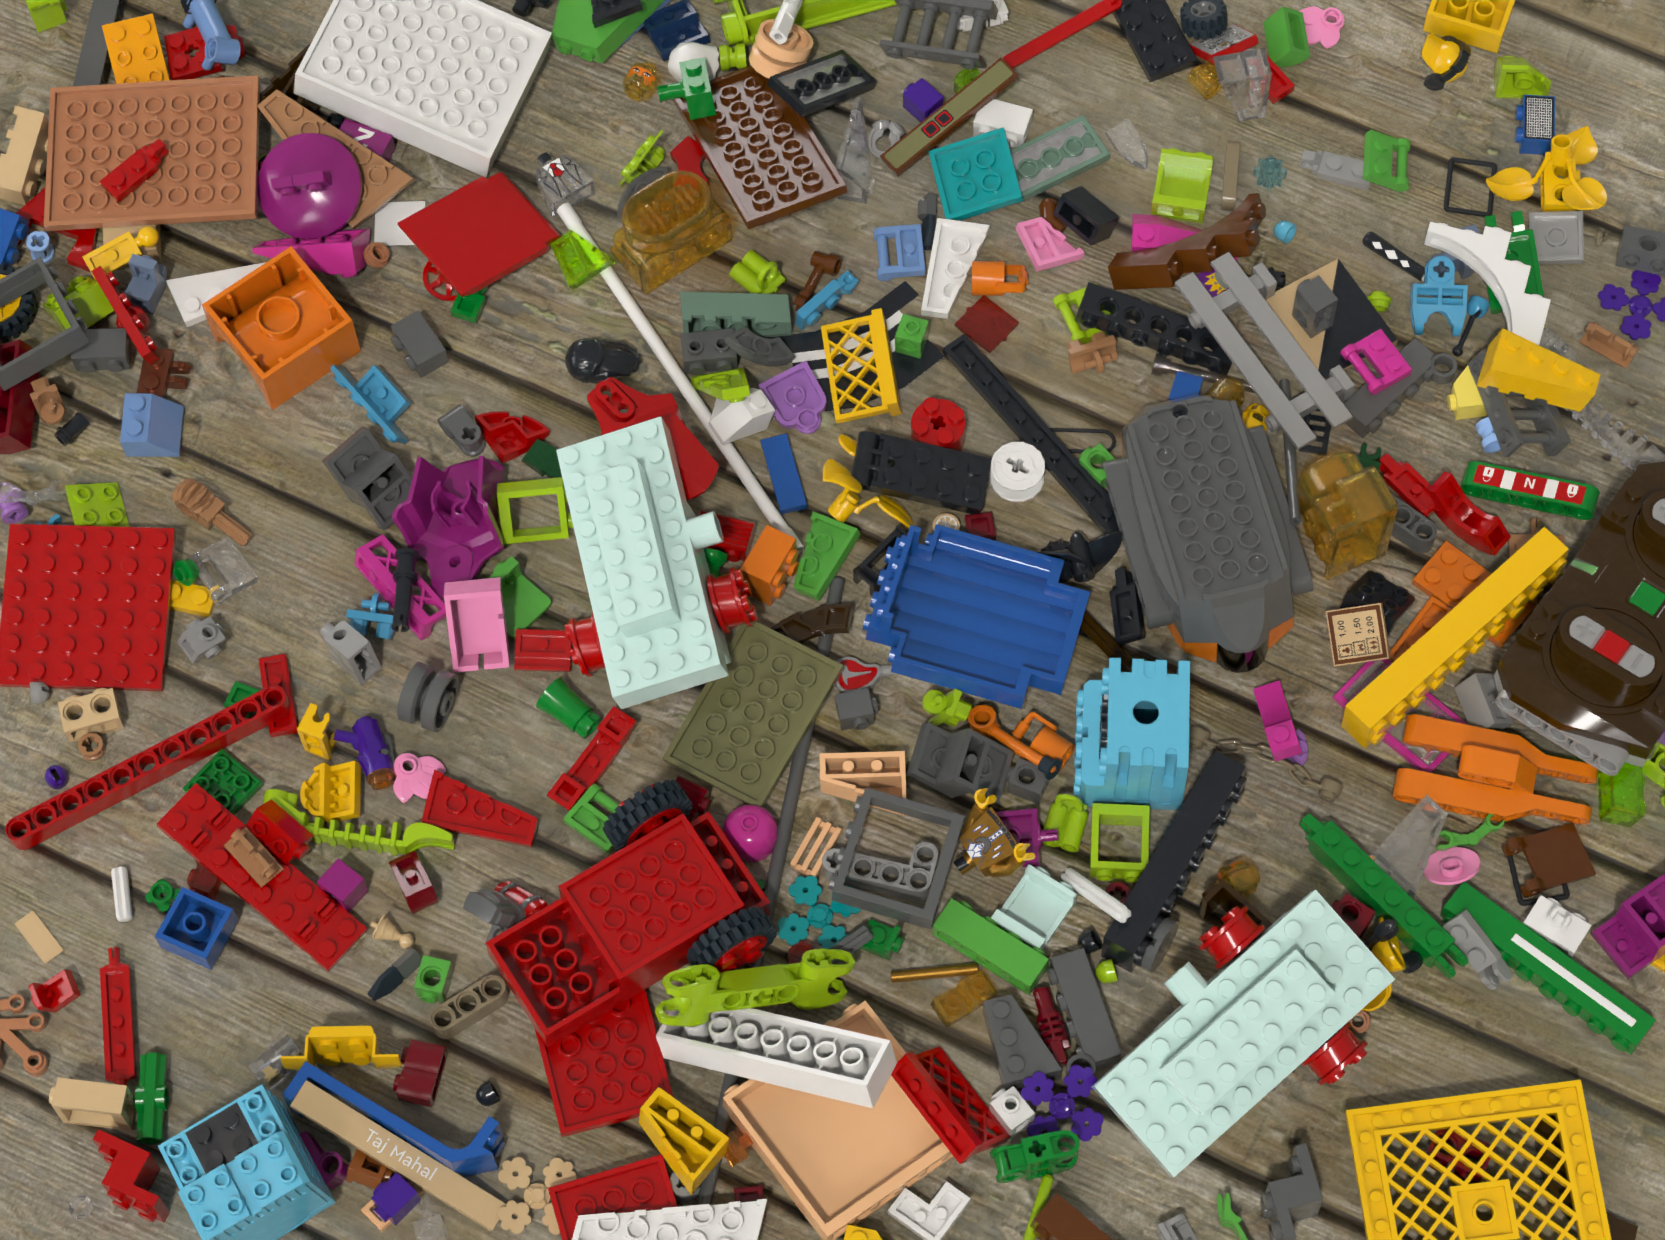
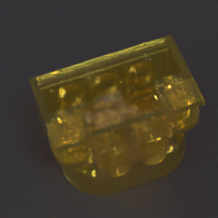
(669, 229)
(1345, 512)

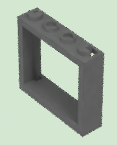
(57, 347)
(885, 906)

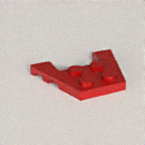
(85, 238)

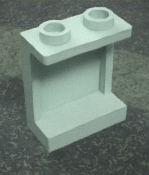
(1036, 907)

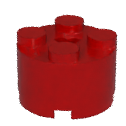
(939, 424)

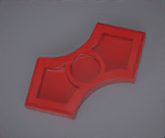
(689, 157)

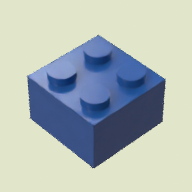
(196, 928)

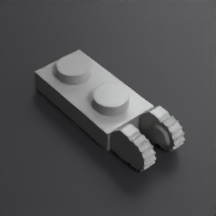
(1478, 949)

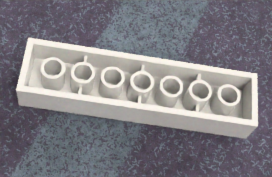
(785, 1053)

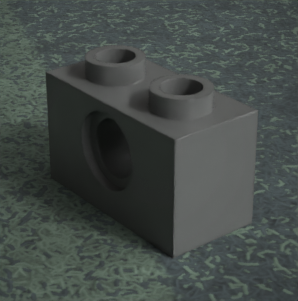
(1642, 250)

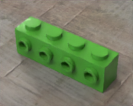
(990, 946)

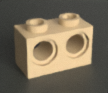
(91, 720)

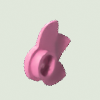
(1318, 27)
(418, 779)

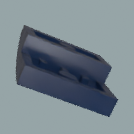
(673, 26)

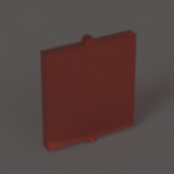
(986, 324)

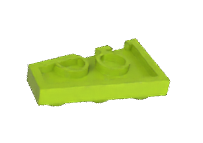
(724, 385)

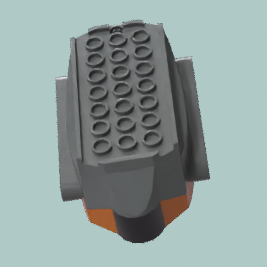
(1207, 530)

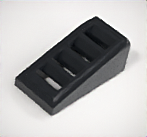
(1326, 433)

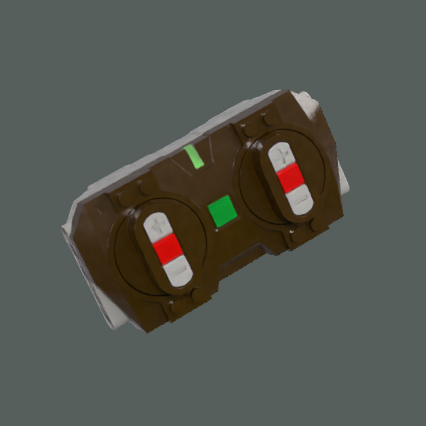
(1594, 646)

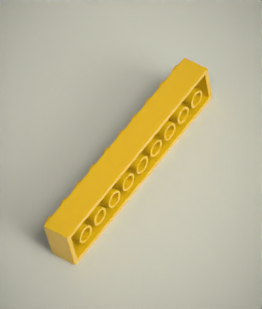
(1455, 638)

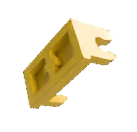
(313, 733)

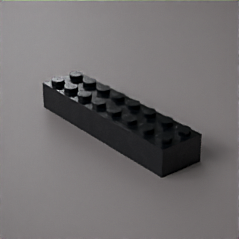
(1175, 860)

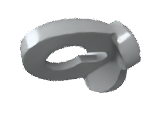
(896, 132)

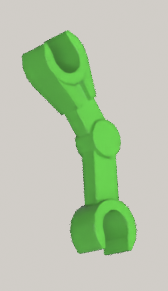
(1472, 839)

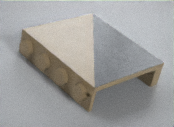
(1352, 322)

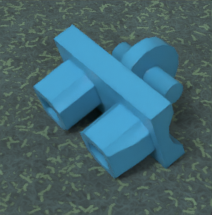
(360, 619)

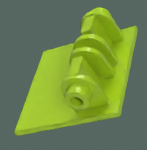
(645, 158)
(97, 504)

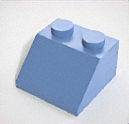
(151, 426)

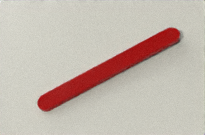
(1061, 32)

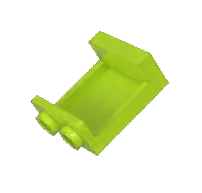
(1182, 185)

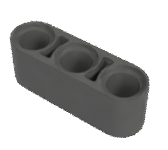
(1414, 525)

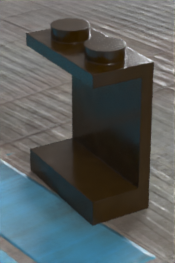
(1227, 898)

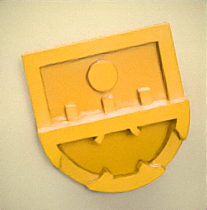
(333, 791)

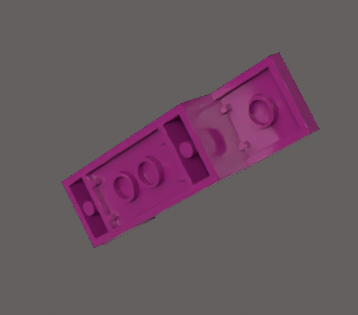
(1637, 930)

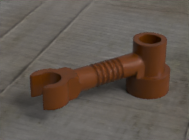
(822, 264)

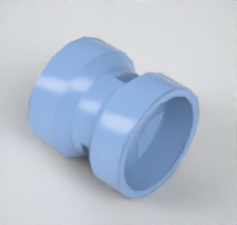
(1490, 442)

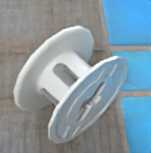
(1012, 484)

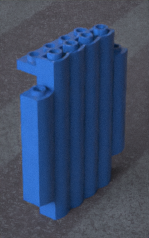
(976, 615)

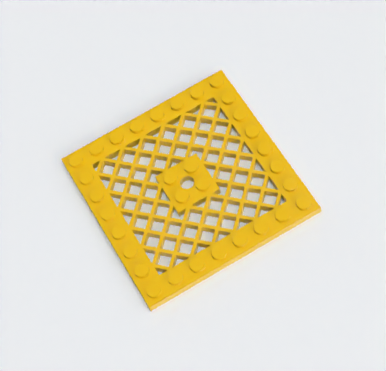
(1423, 1116)

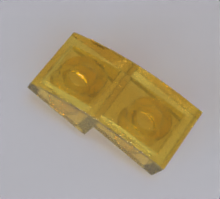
(964, 998)

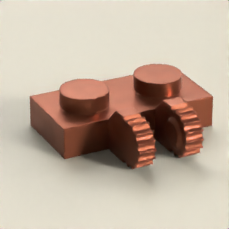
(156, 377)

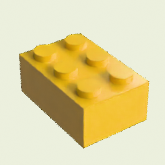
(1471, 21)

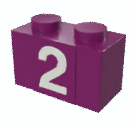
(373, 139)

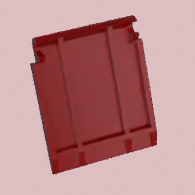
(480, 233)

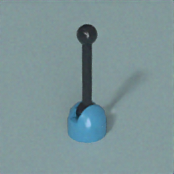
(1476, 308)

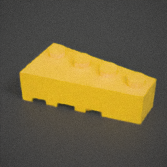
(1536, 372)

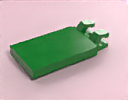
(1522, 249)

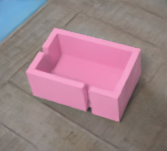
(476, 624)

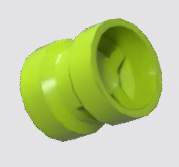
(732, 56)

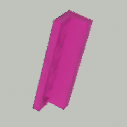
(382, 580)

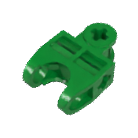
(1029, 1158)

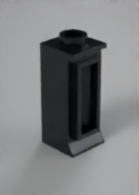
(864, 570)

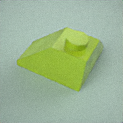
(1518, 77)

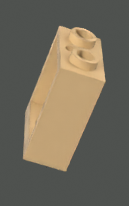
(93, 1104)

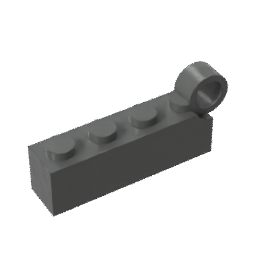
(1371, 409)
(1085, 1011)

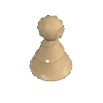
(387, 931)

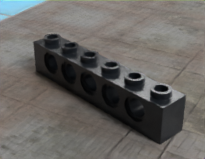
(1148, 318)

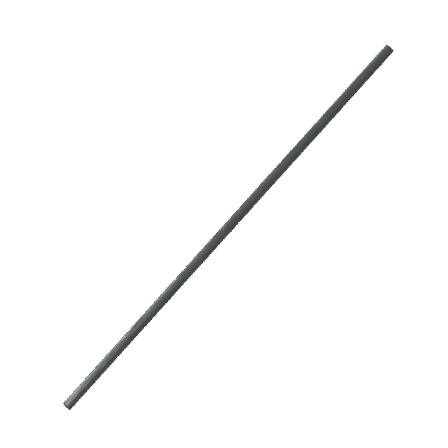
(774, 876)

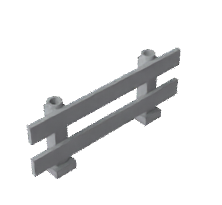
(1248, 293)

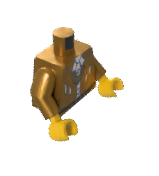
(989, 842)

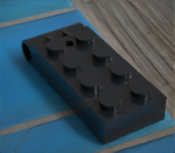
(921, 472)

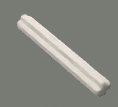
(1096, 895)

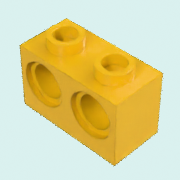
(1552, 186)

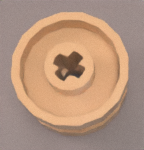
(773, 58)

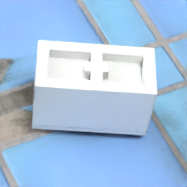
(1001, 114)

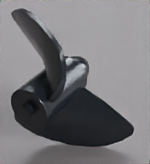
(1088, 557)

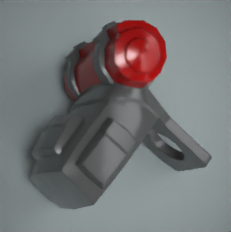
(503, 906)

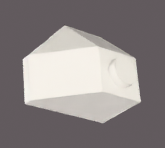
(742, 418)

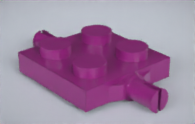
(1025, 828)

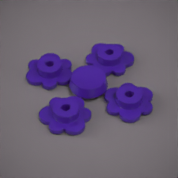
(1639, 305)
(1062, 1104)

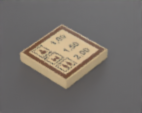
(1358, 634)

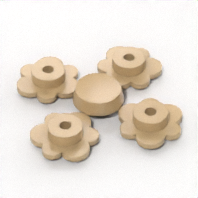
(535, 1195)

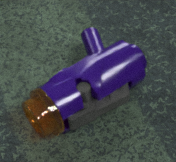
(374, 751)

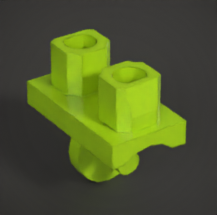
(946, 707)

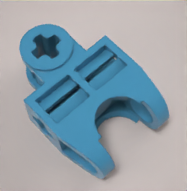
(1452, 308)

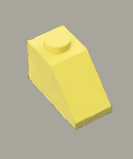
(1465, 398)

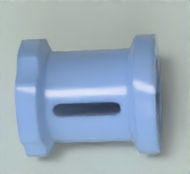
(37, 250)

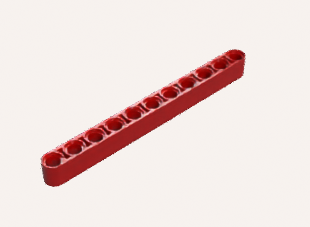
(134, 767)

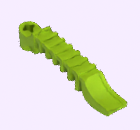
(415, 836)

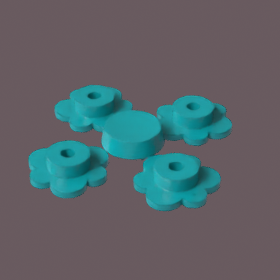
(818, 915)

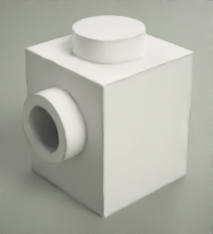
(1011, 1111)

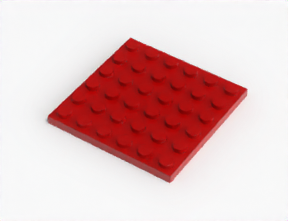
(86, 606)

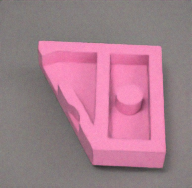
(1046, 245)

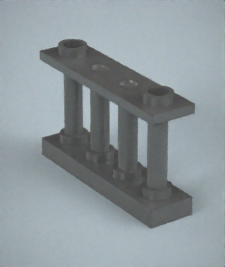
(978, 9)
(1546, 417)

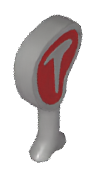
(860, 675)

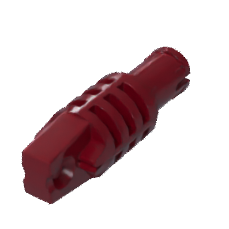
(1051, 1025)

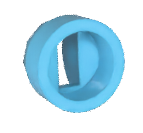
(1285, 231)

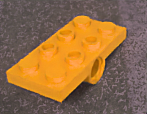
(135, 50)

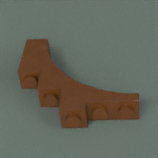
(1165, 264)

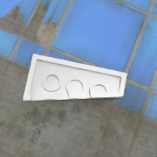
(195, 290)

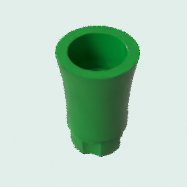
(568, 708)

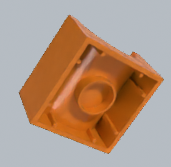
(283, 326)

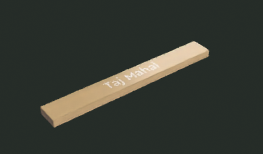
(397, 1155)

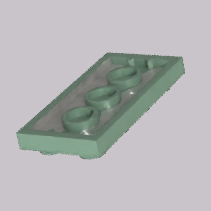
(1057, 156)

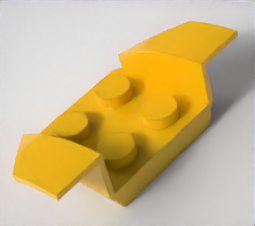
(342, 1045)

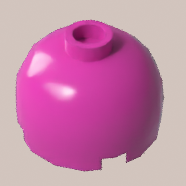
(751, 832)

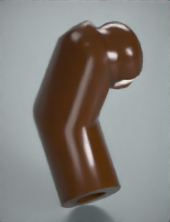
(1046, 211)

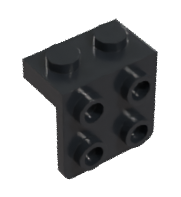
(1375, 589)

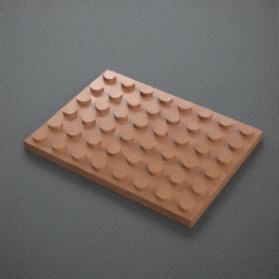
(203, 178)

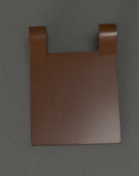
(1554, 858)

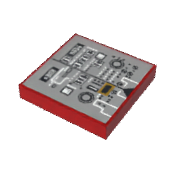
(1233, 40)

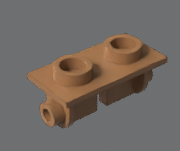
(1609, 345)
(253, 856)

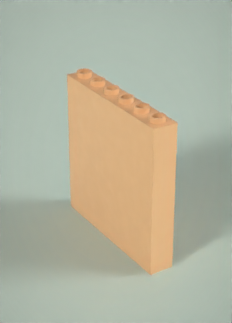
(834, 1154)

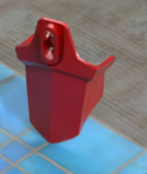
(694, 462)

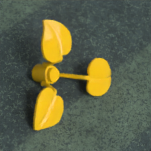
(1586, 194)
(847, 501)

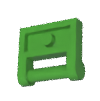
(1378, 160)
(590, 821)

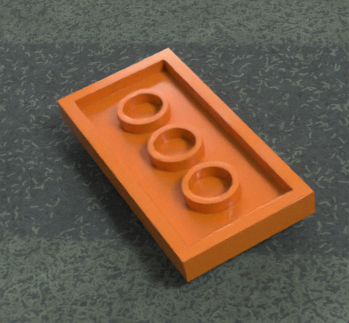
(1453, 576)

